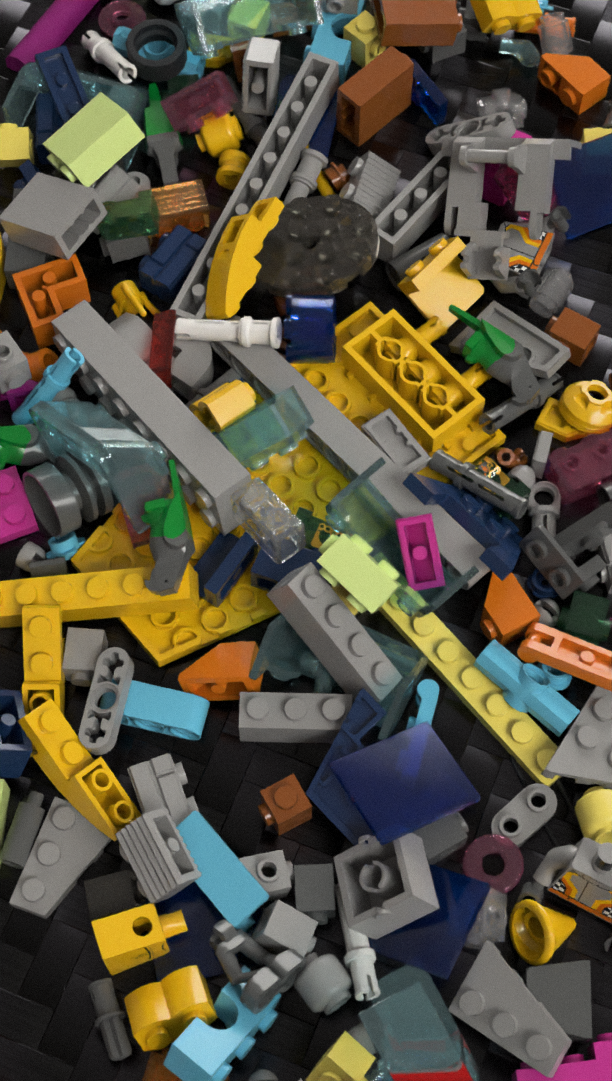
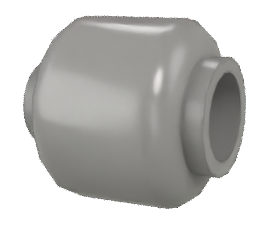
(323, 983)

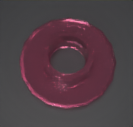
(117, 8)
(498, 845)

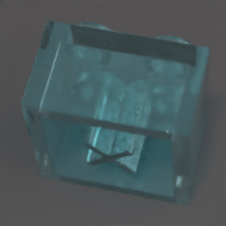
(268, 429)

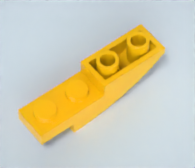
(234, 264)
(42, 658)
(73, 771)

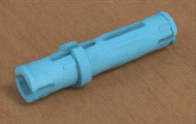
(55, 379)

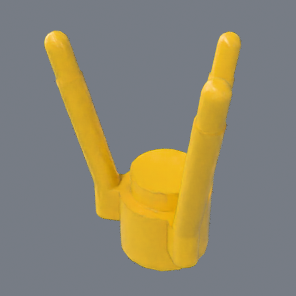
(130, 300)

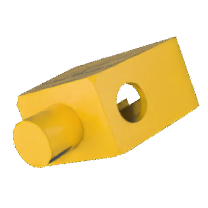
(121, 939)

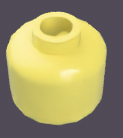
(595, 814)

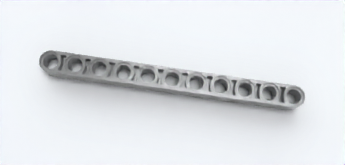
(351, 450)

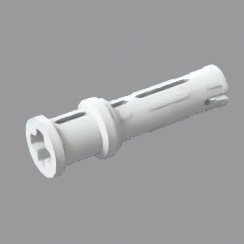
(244, 331)

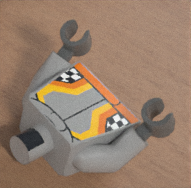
(529, 255)
(579, 876)

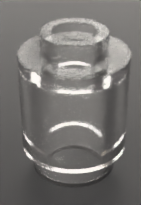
(555, 34)
(552, 293)

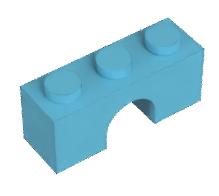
(328, 44)
(206, 1052)

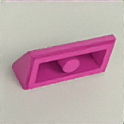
(420, 552)

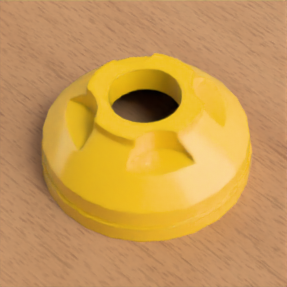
(585, 411)

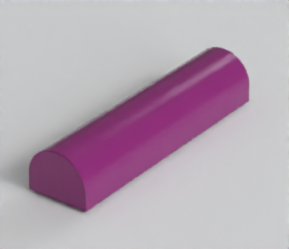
(49, 31)

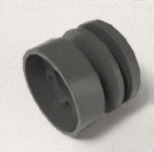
(66, 494)

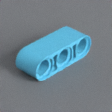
(162, 710)

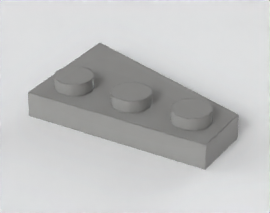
(541, 350)
(57, 859)
(508, 1013)

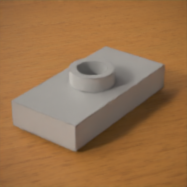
(396, 442)

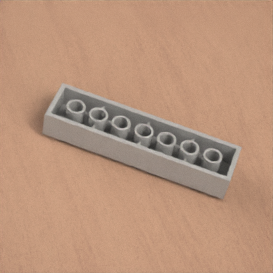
(154, 412)

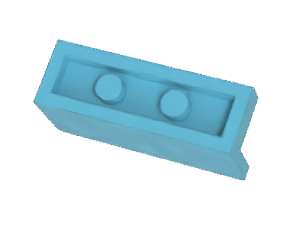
(222, 874)

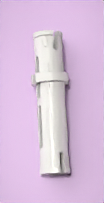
(104, 53)
(358, 956)

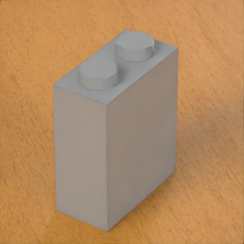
(53, 215)

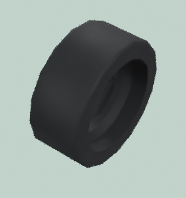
(152, 31)

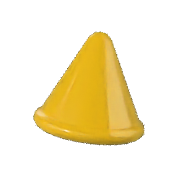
(538, 931)

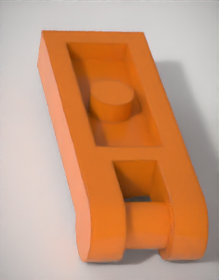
(567, 654)

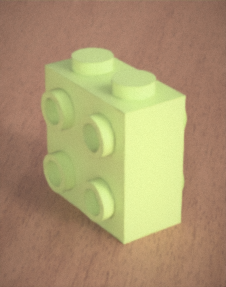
(349, 564)

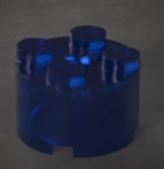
(310, 329)

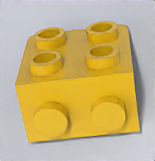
(440, 282)

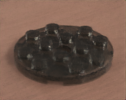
(344, 248)

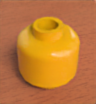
(220, 135)

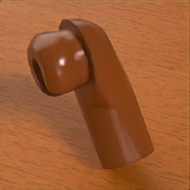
(509, 458)

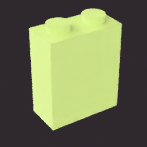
(93, 141)

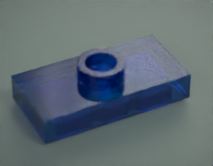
(428, 95)

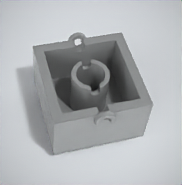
(385, 884)

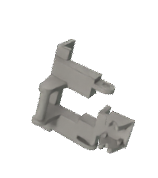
(467, 214)

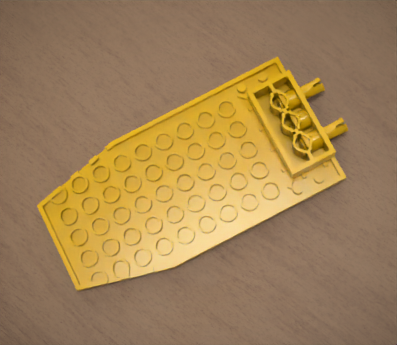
(376, 368)

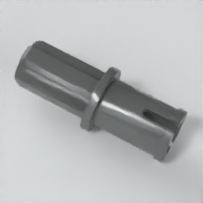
(110, 1019)

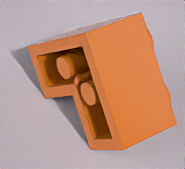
(48, 292)

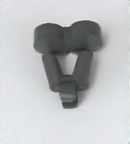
(263, 983)

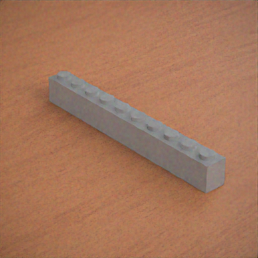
(268, 168)

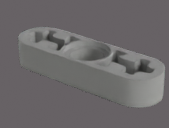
(492, 125)
(111, 716)

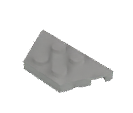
(587, 745)

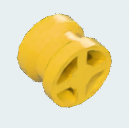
(231, 168)

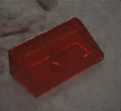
(163, 346)

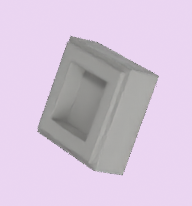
(541, 453)

